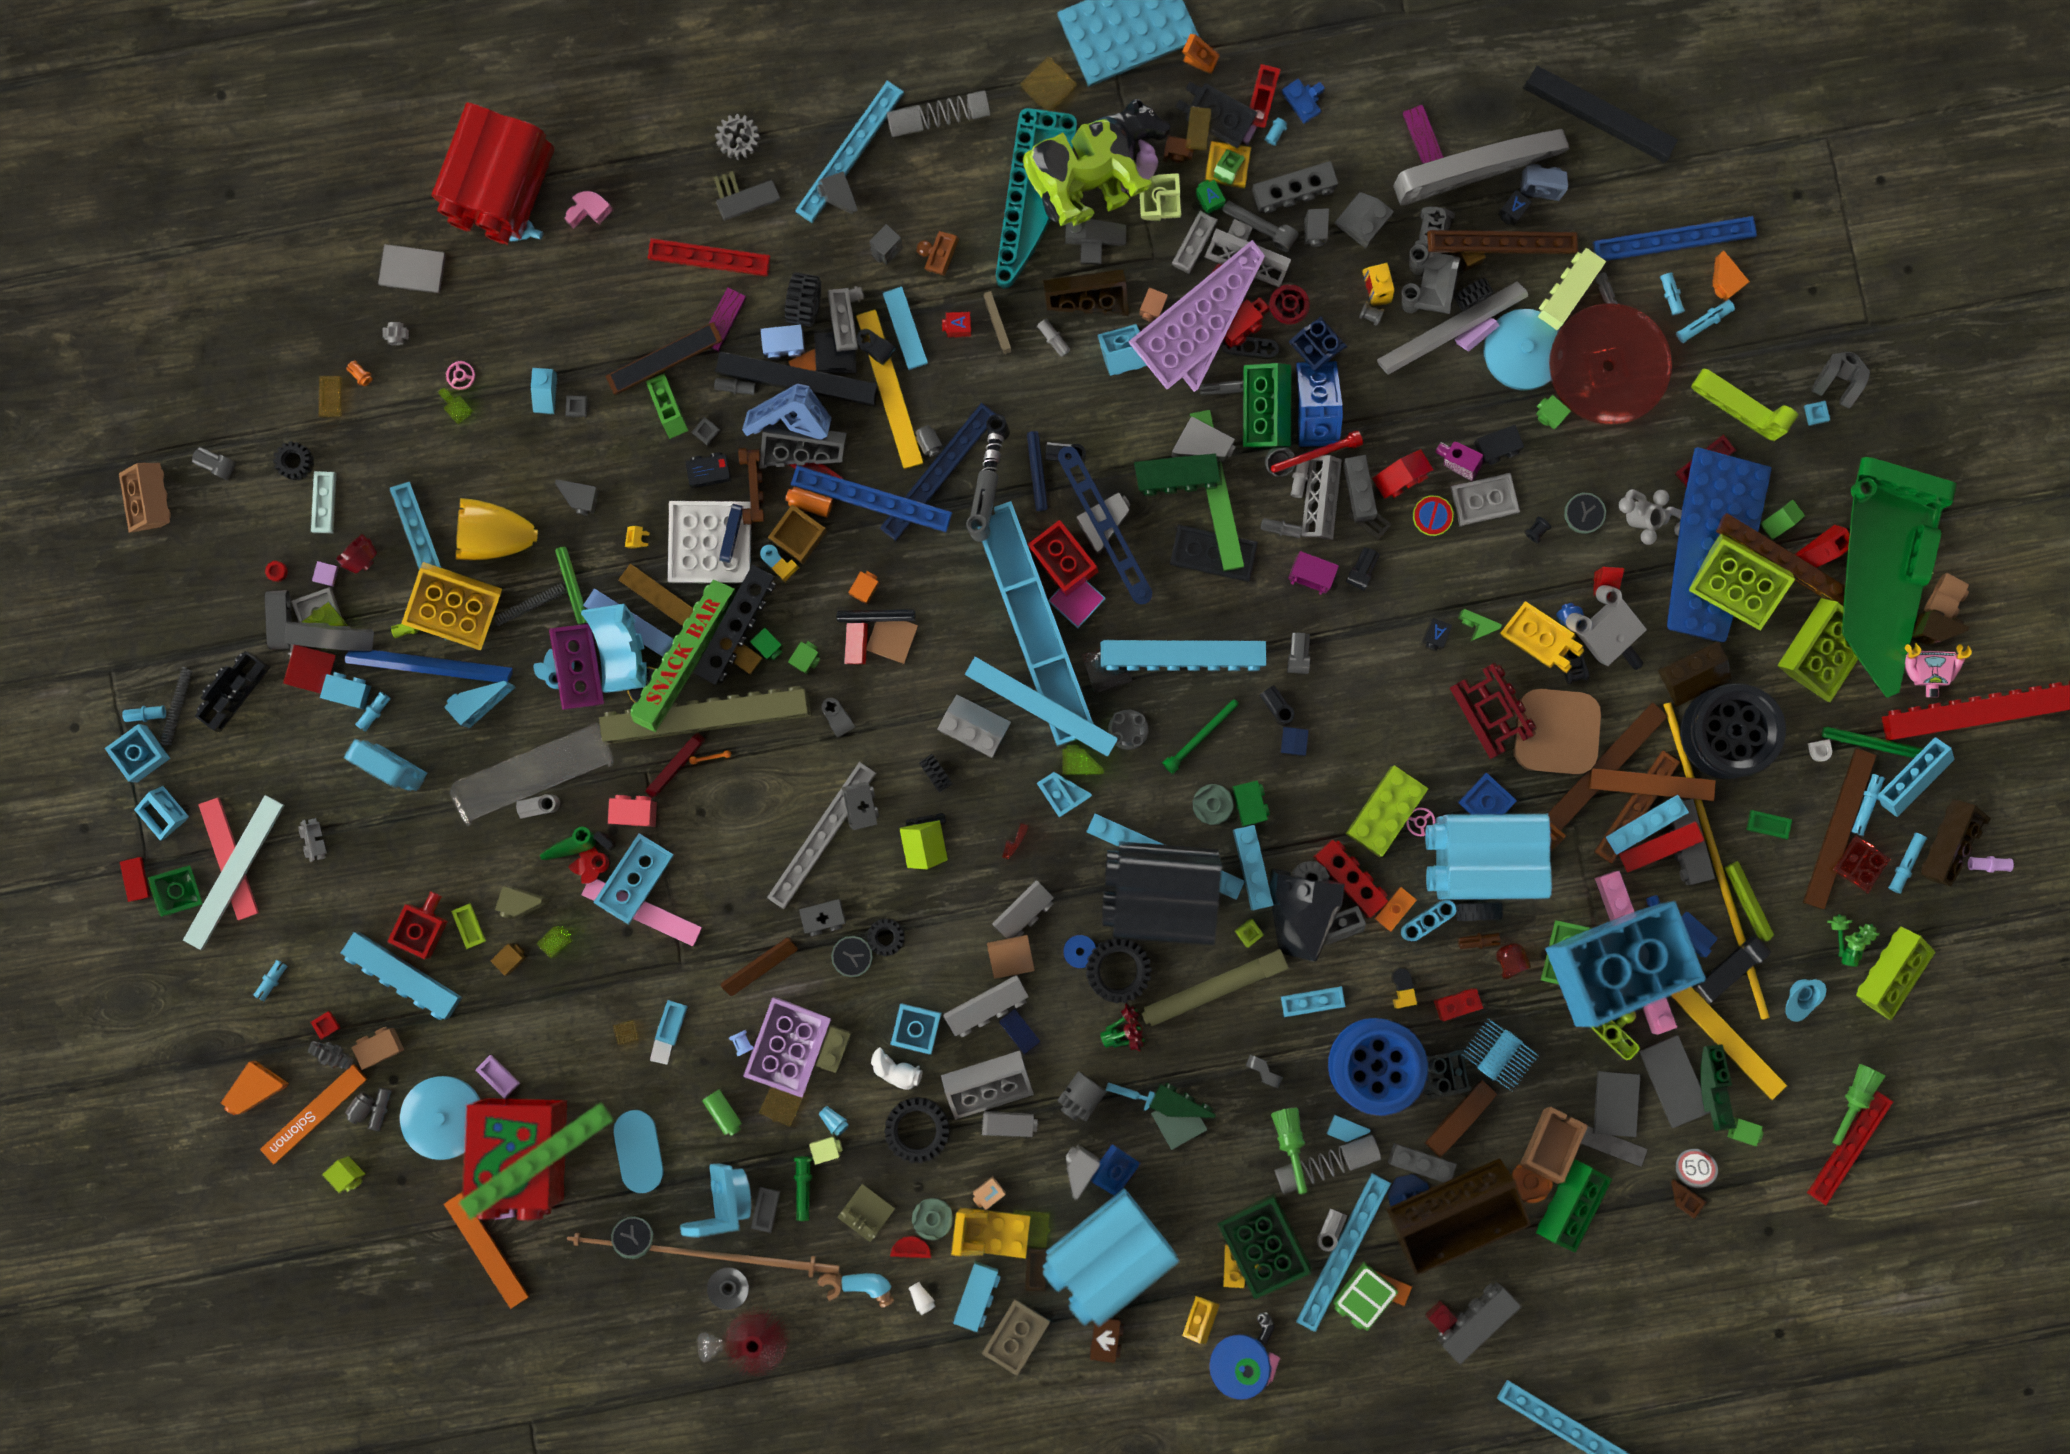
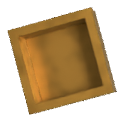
(797, 534)

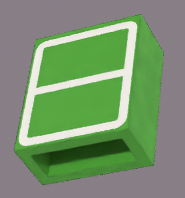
(1364, 1297)

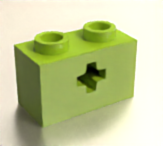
(344, 1175)

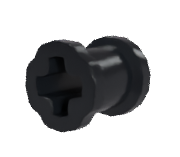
(1537, 529)

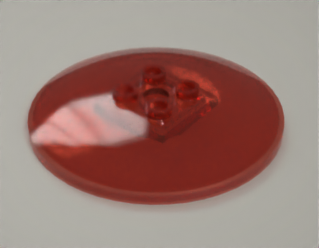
(1638, 358)

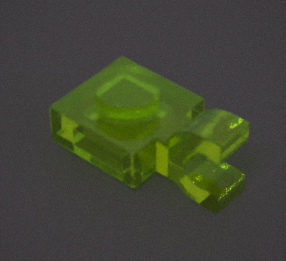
(456, 407)

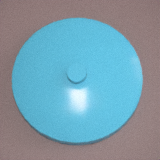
(1520, 350)
(436, 1117)

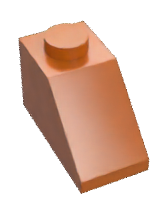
(1727, 277)

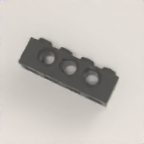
(1322, 173)

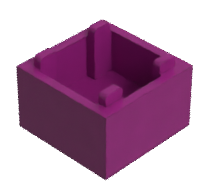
(1313, 572)

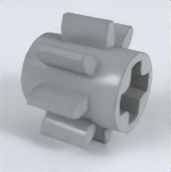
(395, 333)

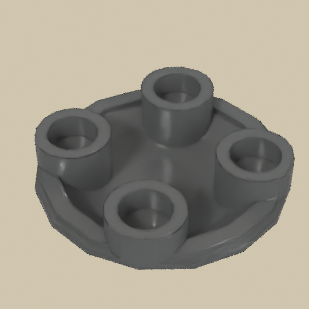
(1129, 728)

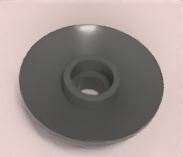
(720, 1296)

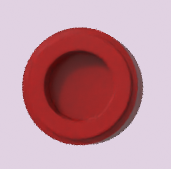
(276, 571)

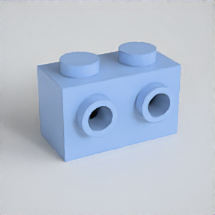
(783, 341)

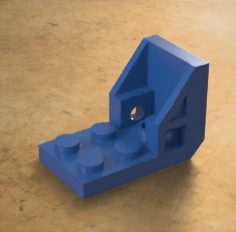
(1319, 405)

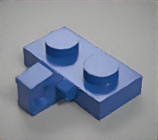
(1303, 99)

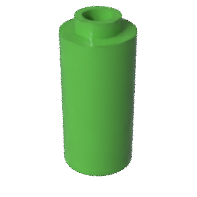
(722, 1113)

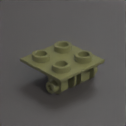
(866, 1213)

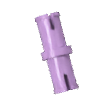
(1990, 864)

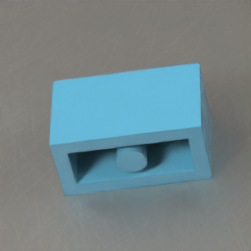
(345, 691)

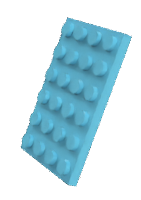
(1123, 33)

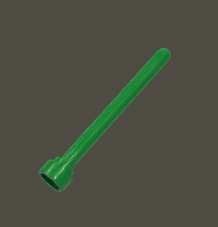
(1172, 763)

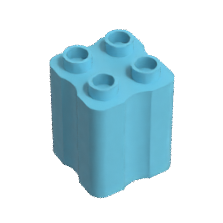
(1490, 856)
(1108, 1259)

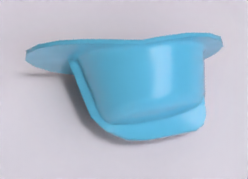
(1804, 997)

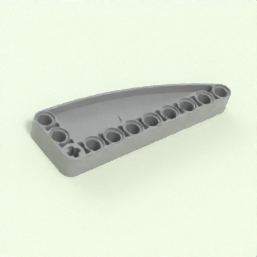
(1476, 165)

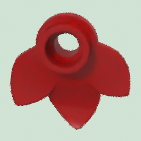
(587, 866)

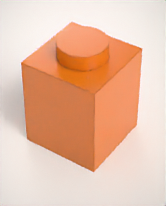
(864, 587)

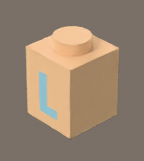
(988, 1193)

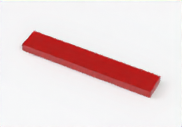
(709, 257)
(1851, 1147)

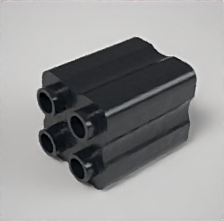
(1162, 893)

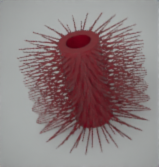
(747, 1345)

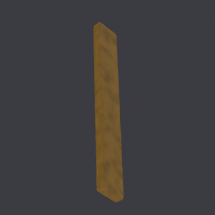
(679, 611)

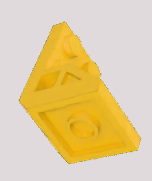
(990, 1233)

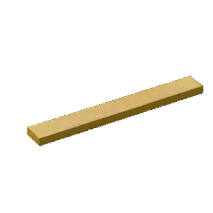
(892, 398)
(1732, 1043)

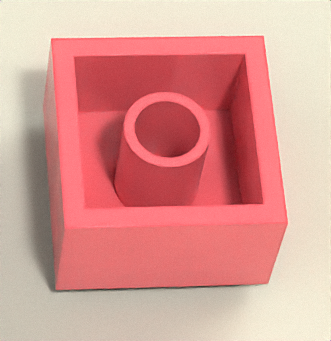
(632, 812)

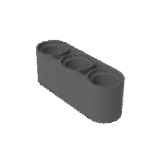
(277, 614)

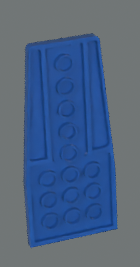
(1714, 487)

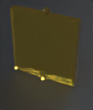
(781, 1106)

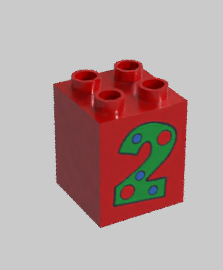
(503, 1133)

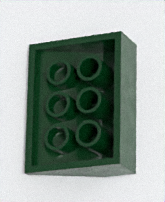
(1265, 1238)

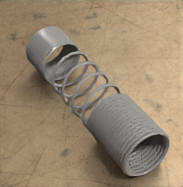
(909, 119)
(1355, 1153)

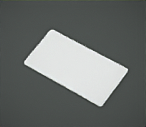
(660, 1052)

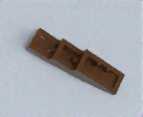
(1460, 1118)

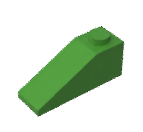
(666, 406)

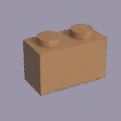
(377, 1048)

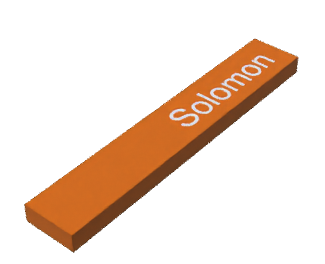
(313, 1114)

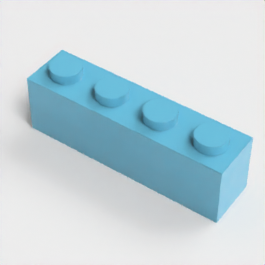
(1916, 777)
(1252, 867)

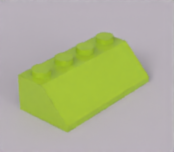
(1895, 972)

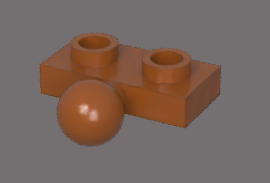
(940, 253)

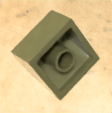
(517, 902)
(833, 1048)

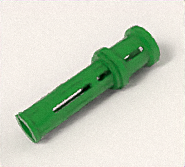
(803, 1180)

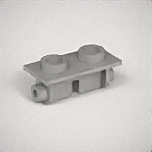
(309, 833)

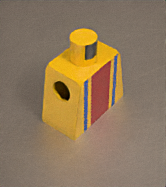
(1379, 282)

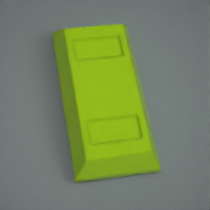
(468, 926)

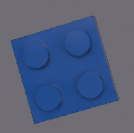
(1487, 798)
(1114, 1170)

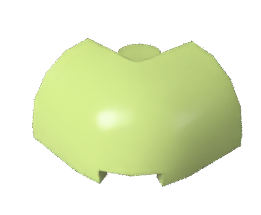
(1162, 198)

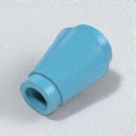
(833, 1121)

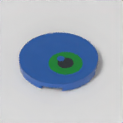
(1240, 1367)

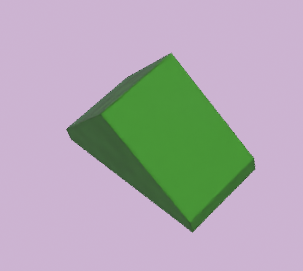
(1782, 520)

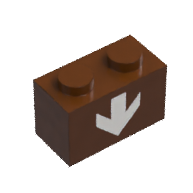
(1105, 1340)

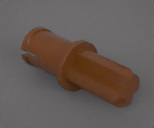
(1479, 941)

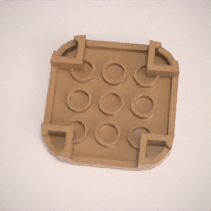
(1564, 735)

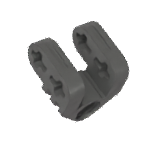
(1848, 367)

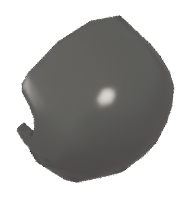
(1278, 455)

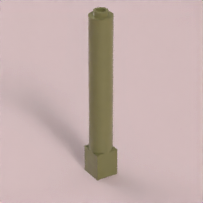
(1215, 988)

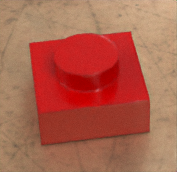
(325, 1025)

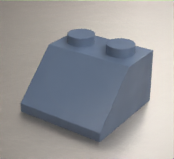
(1544, 182)

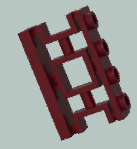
(1478, 718)

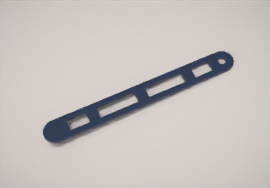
(1140, 592)

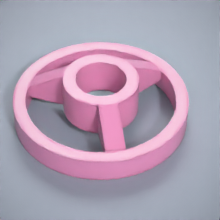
(465, 376)
(1415, 821)

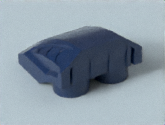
(1317, 343)

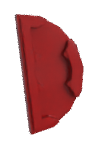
(911, 1247)

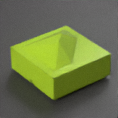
(1249, 932)

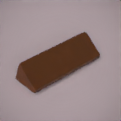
(759, 966)

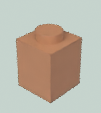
(1153, 305)

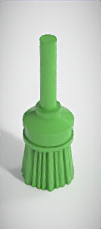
(1859, 1096)
(1291, 1140)

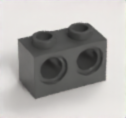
(885, 245)

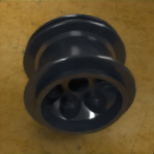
(1765, 721)

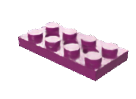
(567, 676)

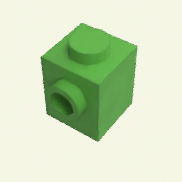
(1552, 412)
(805, 657)

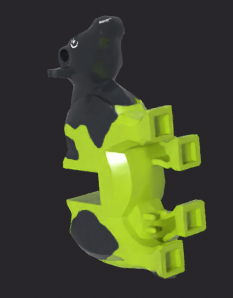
(1103, 162)

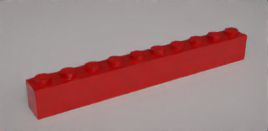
(1976, 711)

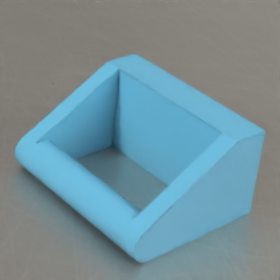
(166, 807)

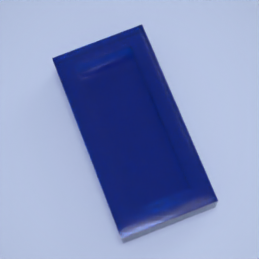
(1019, 1031)

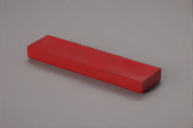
(1661, 846)

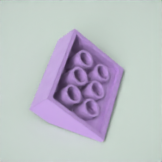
(787, 1047)

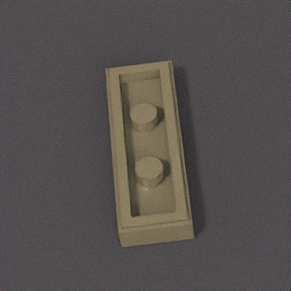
(997, 323)

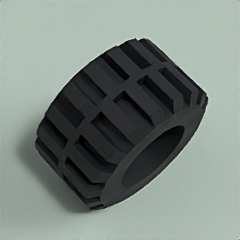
(803, 299)

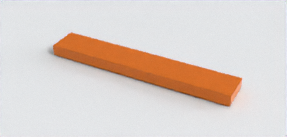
(487, 1253)

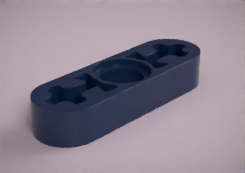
(731, 533)

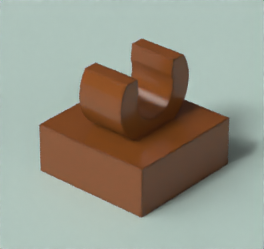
(1556, 836)

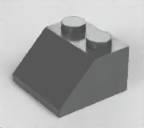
(1364, 218)

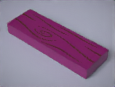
(1422, 134)
(727, 313)

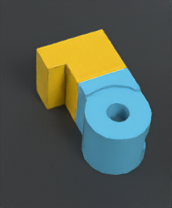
(773, 559)

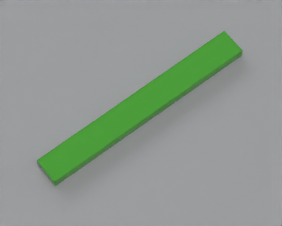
(1222, 515)

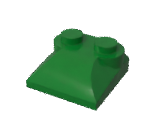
(174, 891)

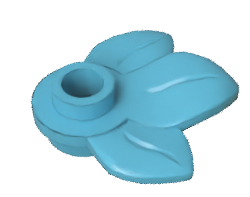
(547, 670)

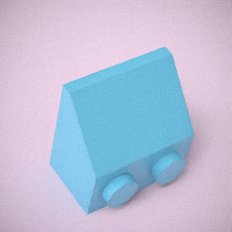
(1117, 351)

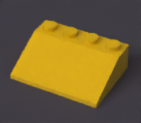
(451, 606)

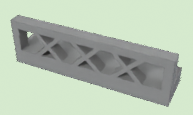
(1234, 244)
(1325, 496)

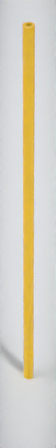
(1716, 861)

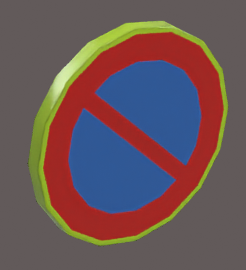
(1433, 515)

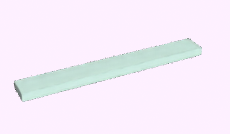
(233, 872)

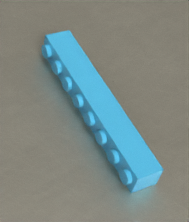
(1182, 654)

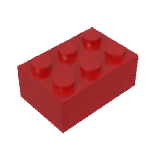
(1063, 558)

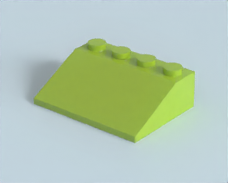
(1741, 582)
(1820, 652)

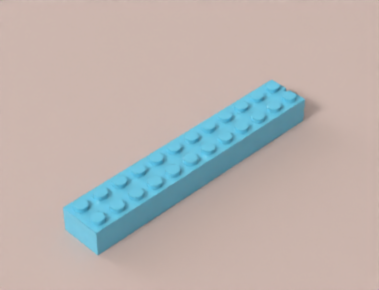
(1032, 616)

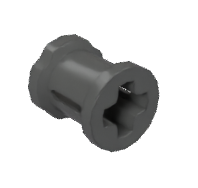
(1371, 313)

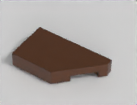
(1687, 1200)

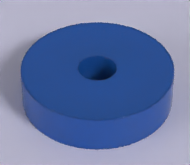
(1070, 947)

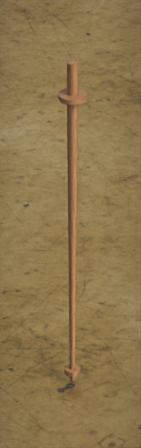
(811, 1266)

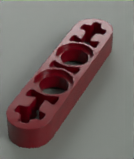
(675, 765)

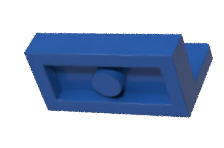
(1699, 935)

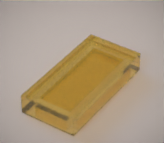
(1198, 128)
(330, 396)

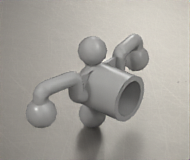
(1648, 515)

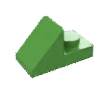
(1228, 166)
(1484, 625)

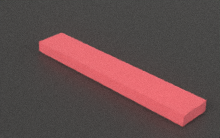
(223, 846)

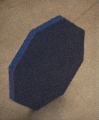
(1405, 1187)

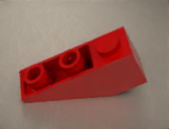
(1826, 546)

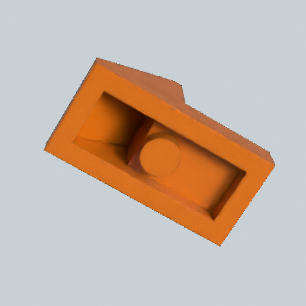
(1199, 54)

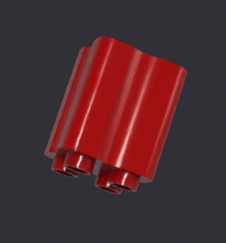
(492, 173)

